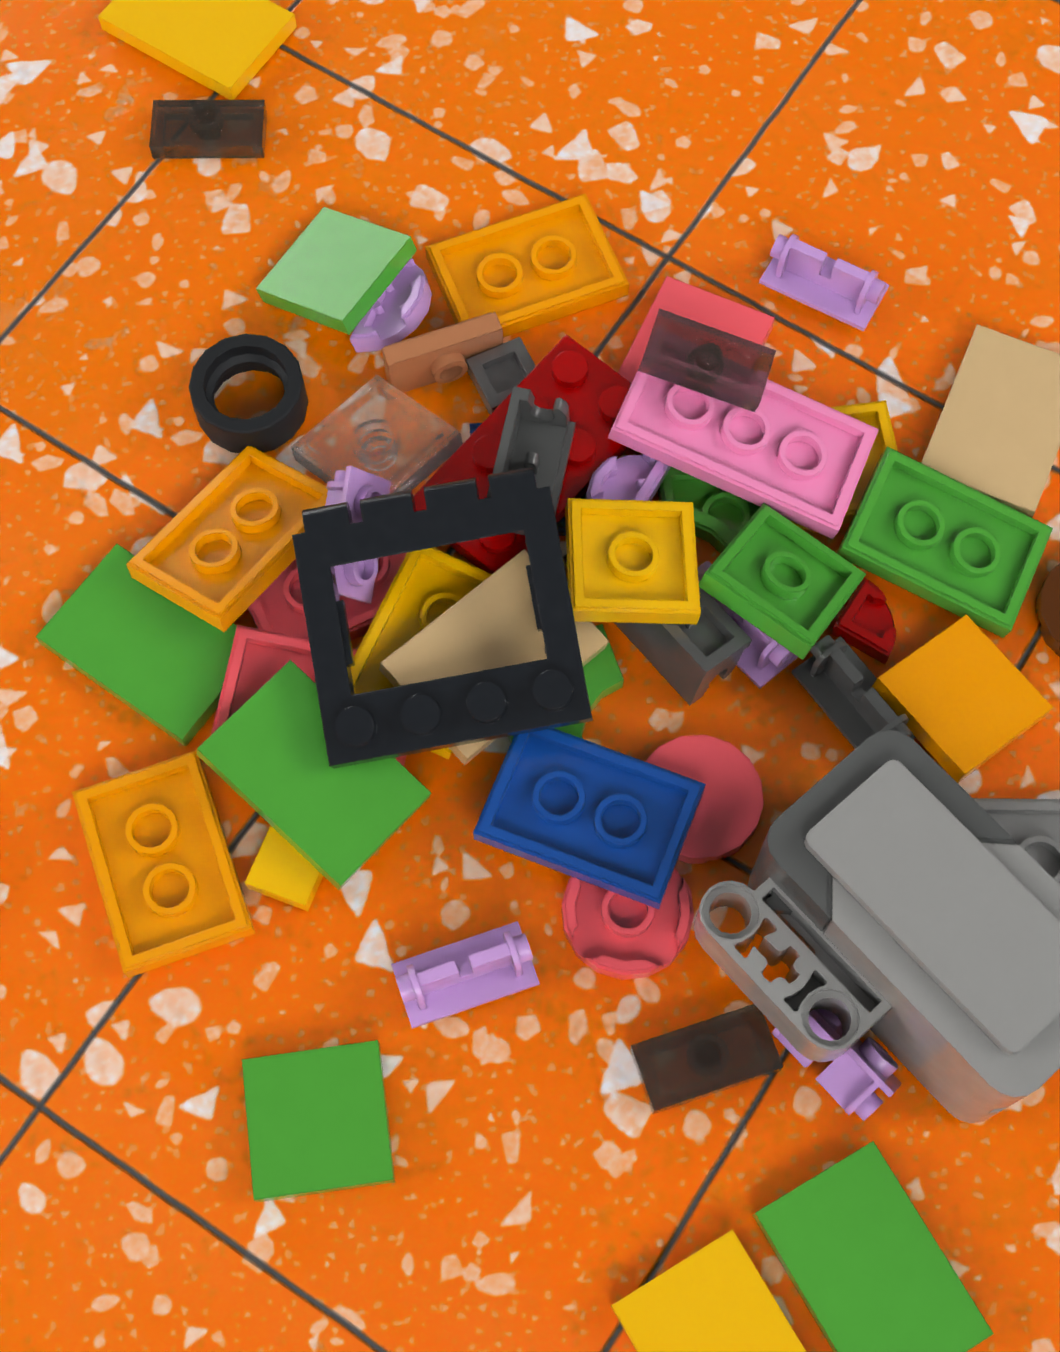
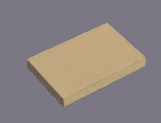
(1000, 420)
(482, 632)

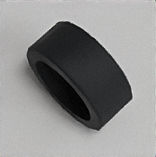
(241, 355)

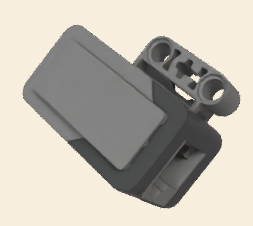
(903, 923)

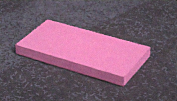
(784, 454)

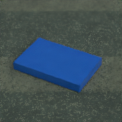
(590, 813)

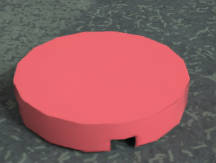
(730, 797)
(622, 934)

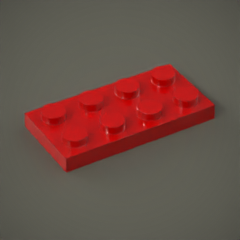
(594, 401)

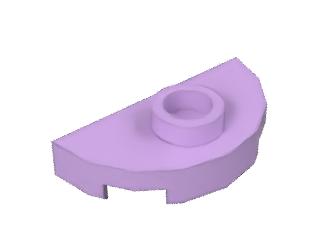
(395, 312)
(627, 478)

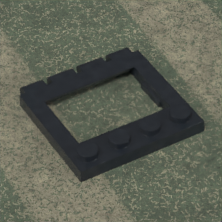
(455, 707)

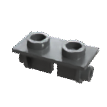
(844, 692)

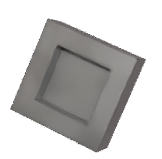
(499, 370)

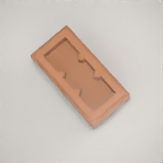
(440, 353)

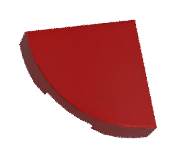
(867, 622)

